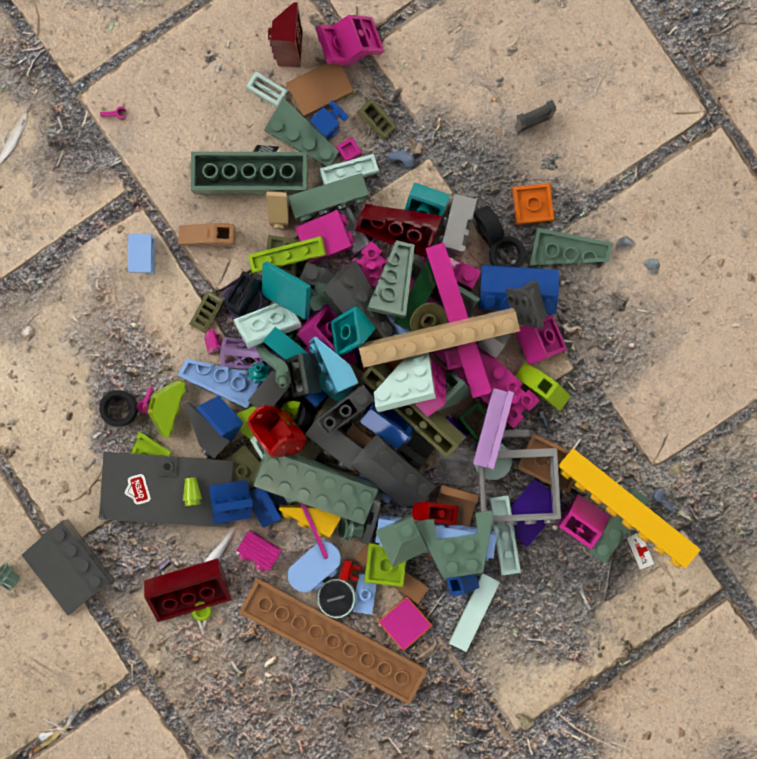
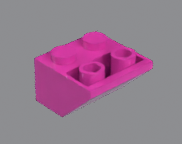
(583, 521)

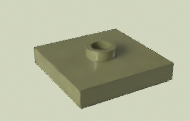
(244, 465)

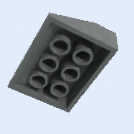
(67, 566)

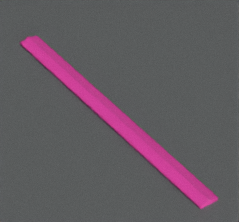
(314, 530)

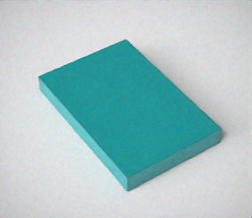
(286, 290)

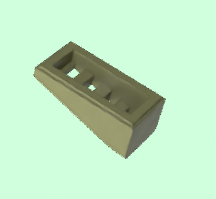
(381, 114)
(204, 302)

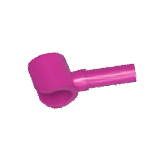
(115, 113)
(143, 404)

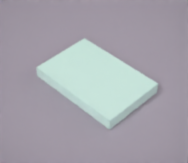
(258, 324)

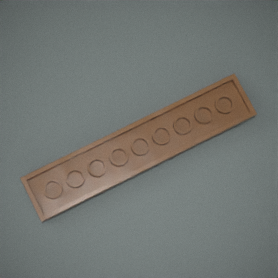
(333, 641)

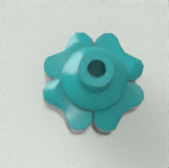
(258, 372)

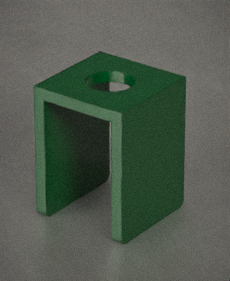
(466, 426)

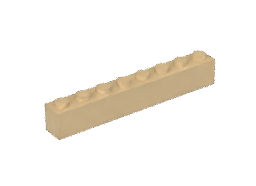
(439, 337)

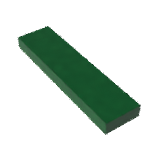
(418, 295)

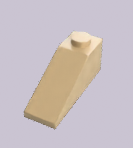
(278, 209)

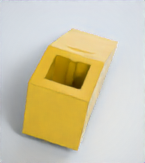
(324, 522)

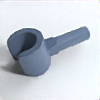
(658, 496)

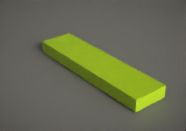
(288, 254)

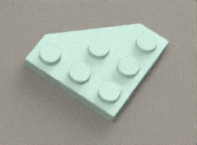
(407, 384)

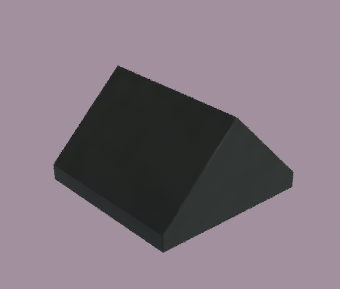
(304, 374)

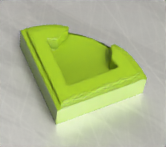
(292, 408)

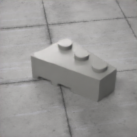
(457, 224)

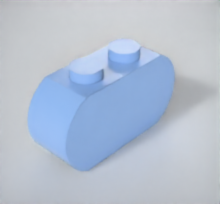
(313, 568)

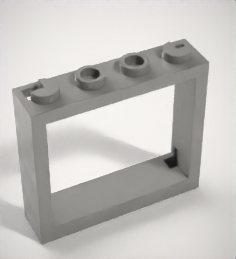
(555, 494)

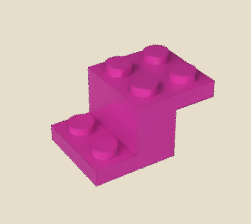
(349, 40)

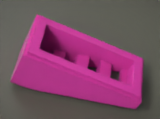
(212, 341)

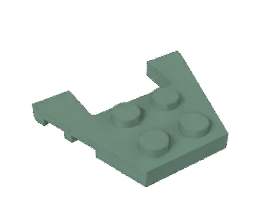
(462, 553)

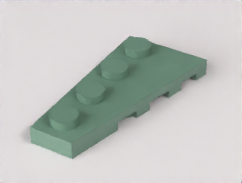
(299, 134)
(564, 248)

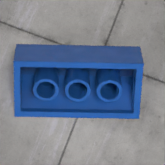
(497, 279)

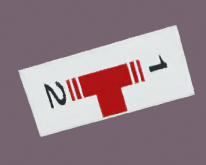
(640, 551)

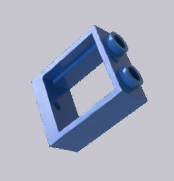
(387, 425)

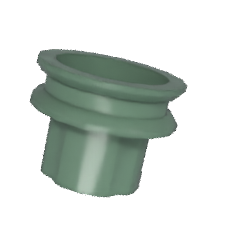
(350, 529)
(8, 578)

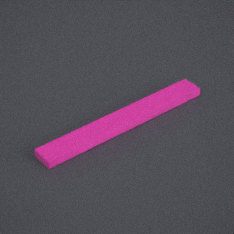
(456, 311)

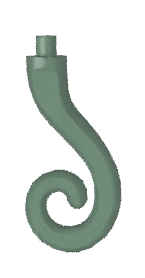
(282, 371)

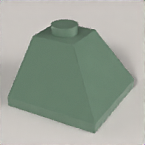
(456, 390)
(401, 540)

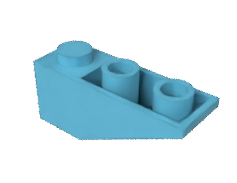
(336, 370)

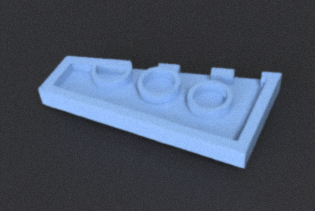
(220, 380)

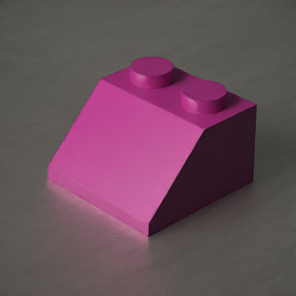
(542, 342)

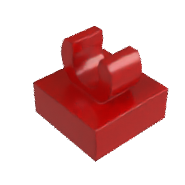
(347, 570)

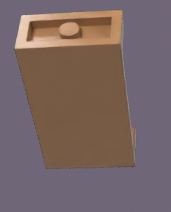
(460, 498)

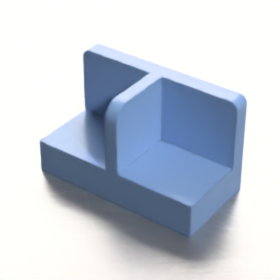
(141, 253)

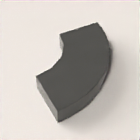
(371, 519)

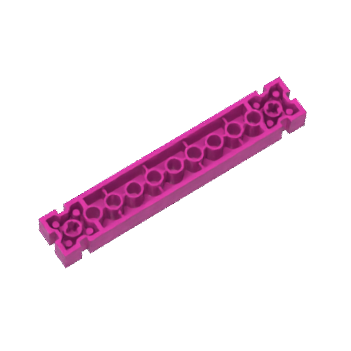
(498, 375)

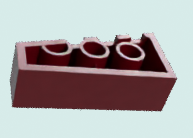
(400, 225)

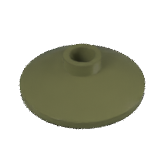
(434, 312)

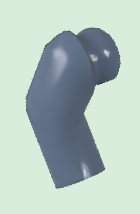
(403, 156)

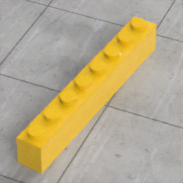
(629, 509)

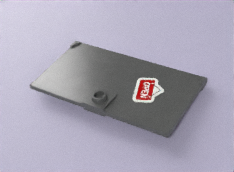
(153, 488)

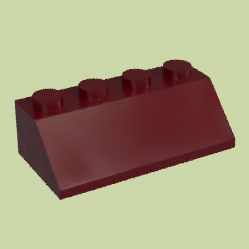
(287, 37)
(180, 590)

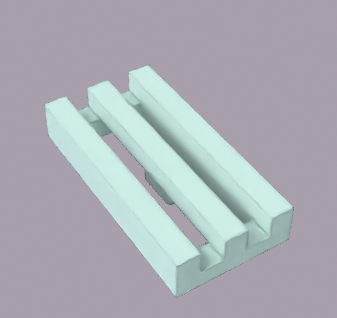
(253, 81)

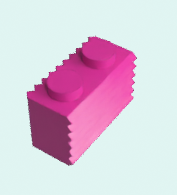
(259, 551)

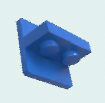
(230, 501)
(266, 506)

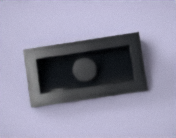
(243, 293)

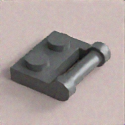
(535, 117)

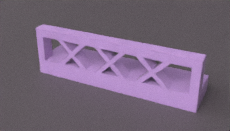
(238, 349)
(493, 428)

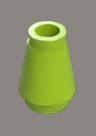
(191, 492)

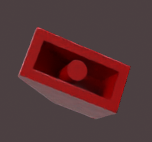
(439, 512)

